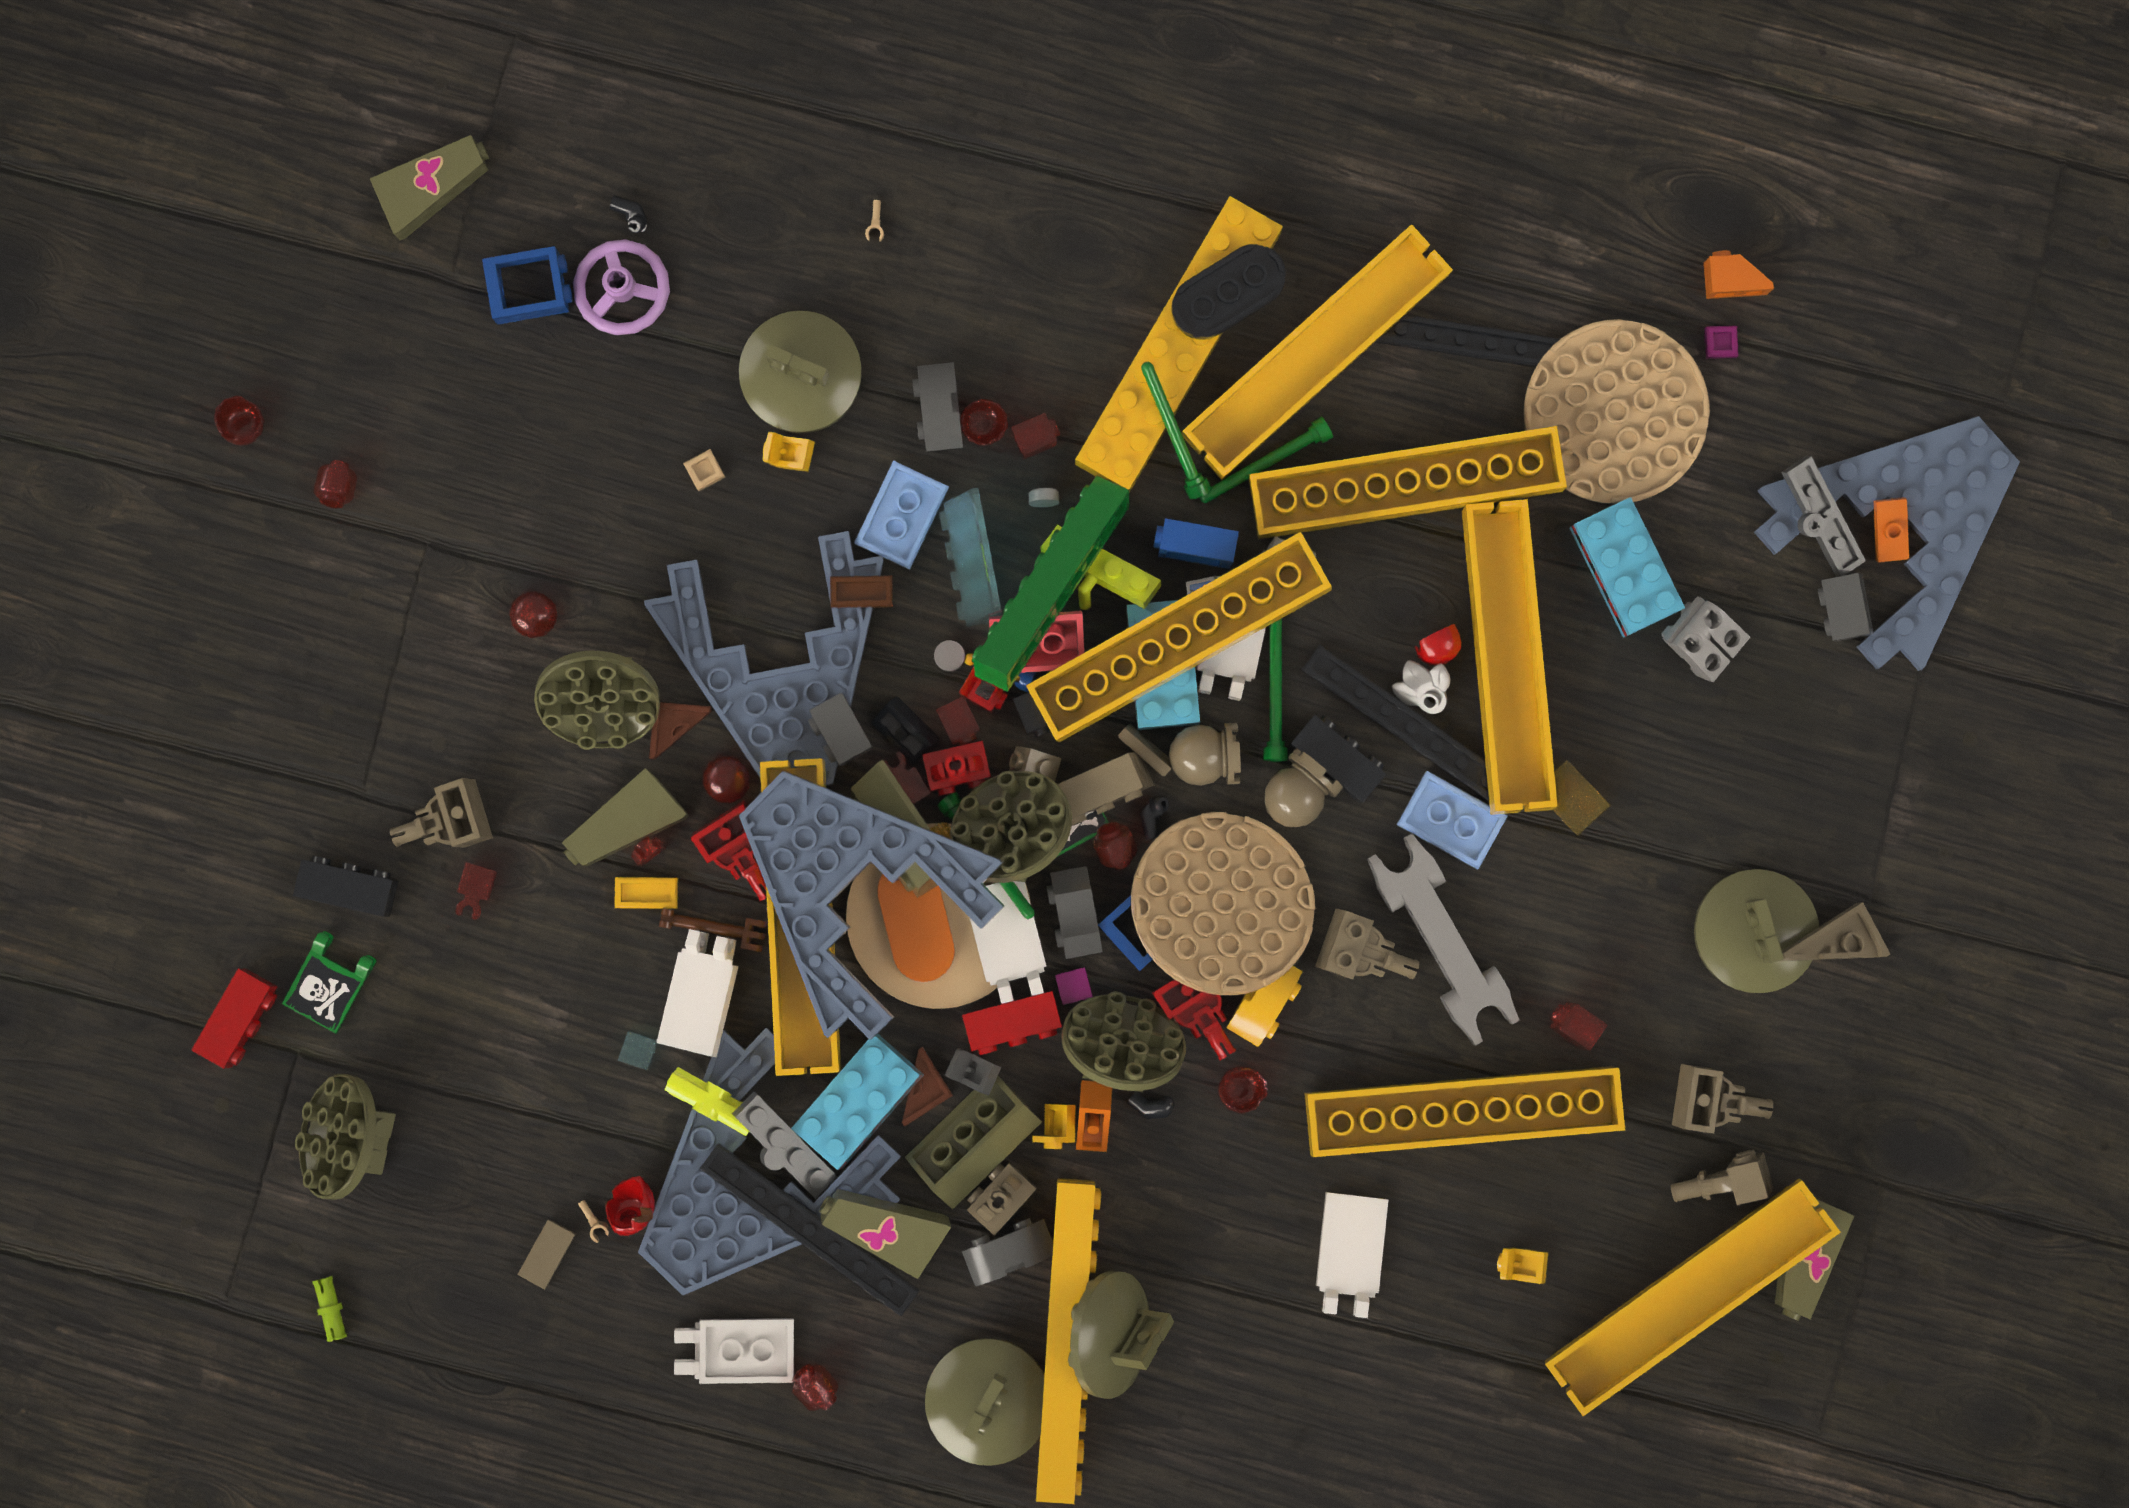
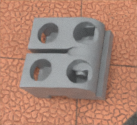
(1703, 636)

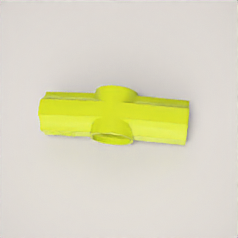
(705, 1098)

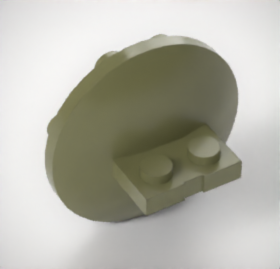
(800, 372)
(597, 699)
(1015, 819)
(1747, 926)
(1123, 1042)
(343, 1137)
(1114, 1334)
(986, 1401)

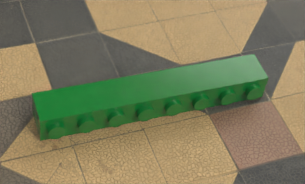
(1050, 583)

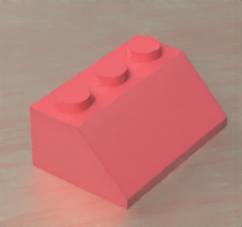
(1060, 644)

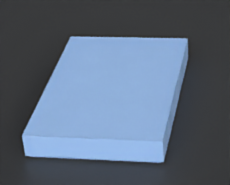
(901, 515)
(1451, 820)

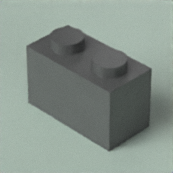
(1846, 607)
(840, 729)

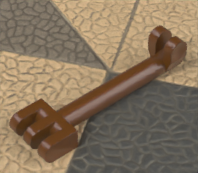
(745, 933)

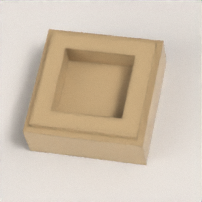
(704, 470)

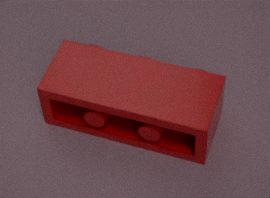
(235, 1019)
(1012, 1022)

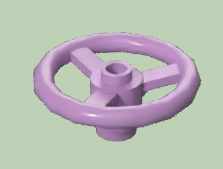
(610, 280)

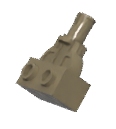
(453, 816)
(1355, 947)
(1706, 1100)
(1745, 1176)
(1001, 1197)

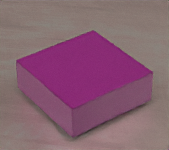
(1721, 342)
(1073, 986)

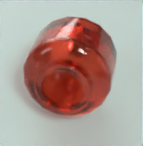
(335, 484)
(1115, 845)
(814, 1387)

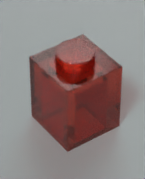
(1035, 435)
(959, 721)

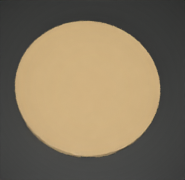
(1623, 408)
(1222, 903)
(870, 943)

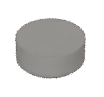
(1043, 497)
(949, 656)

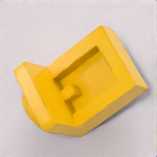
(788, 452)
(1058, 1126)
(1523, 1265)

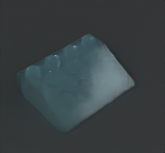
(972, 558)

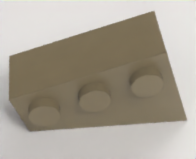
(1106, 784)

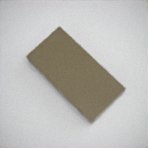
(1145, 749)
(546, 1254)

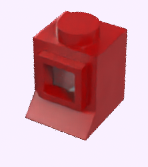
(983, 693)

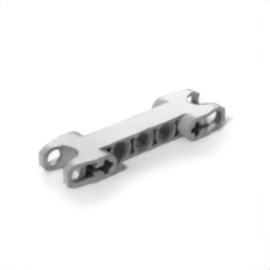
(1469, 985)

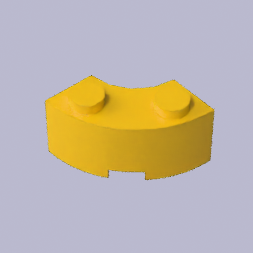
(1259, 1009)

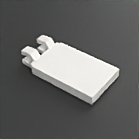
(1235, 662)
(1010, 946)
(699, 995)
(1351, 1250)
(739, 1350)

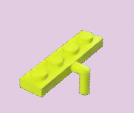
(1115, 576)

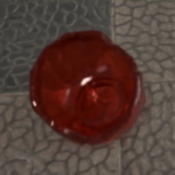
(238, 420)
(983, 422)
(533, 614)
(726, 779)
(1242, 1089)

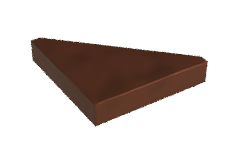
(673, 723)
(928, 1091)

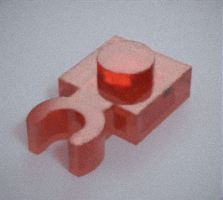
(909, 780)
(647, 850)
(476, 885)

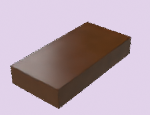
(861, 591)

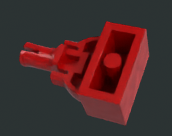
(956, 767)
(729, 847)
(1194, 1008)

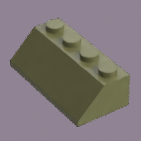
(882, 791)
(972, 1142)

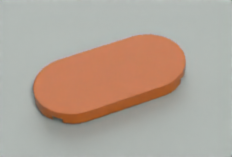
(916, 930)

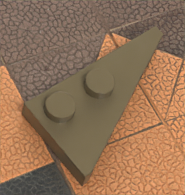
(1843, 937)

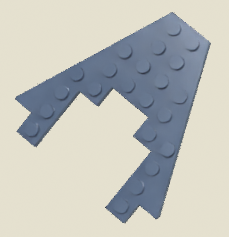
(1952, 495)
(772, 707)
(813, 847)
(705, 1229)

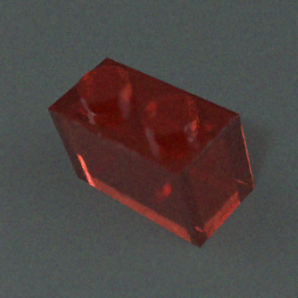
(1577, 1025)

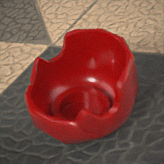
(1440, 646)

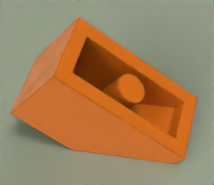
(1733, 277)
(1093, 1116)

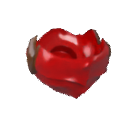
(630, 1206)

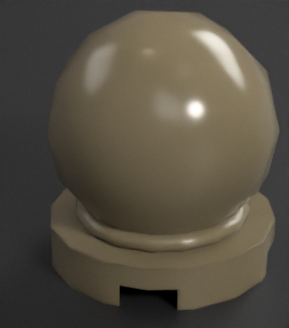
(1204, 755)
(1298, 793)

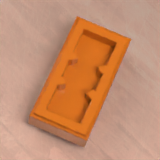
(1891, 529)

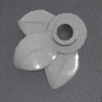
(1421, 683)

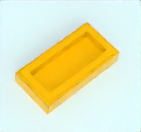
(646, 892)

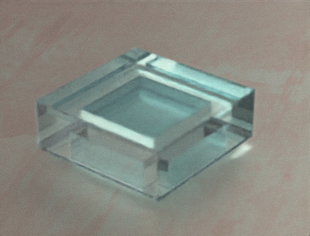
(638, 1050)

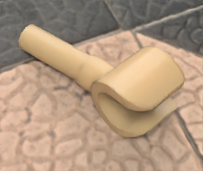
(875, 222)
(593, 1221)

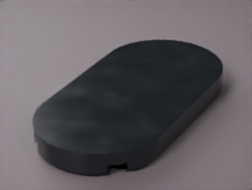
(1228, 291)

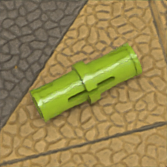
(329, 1309)

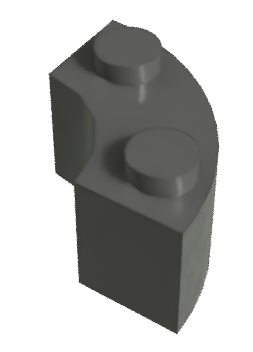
(939, 407)
(1075, 911)
(1005, 1253)

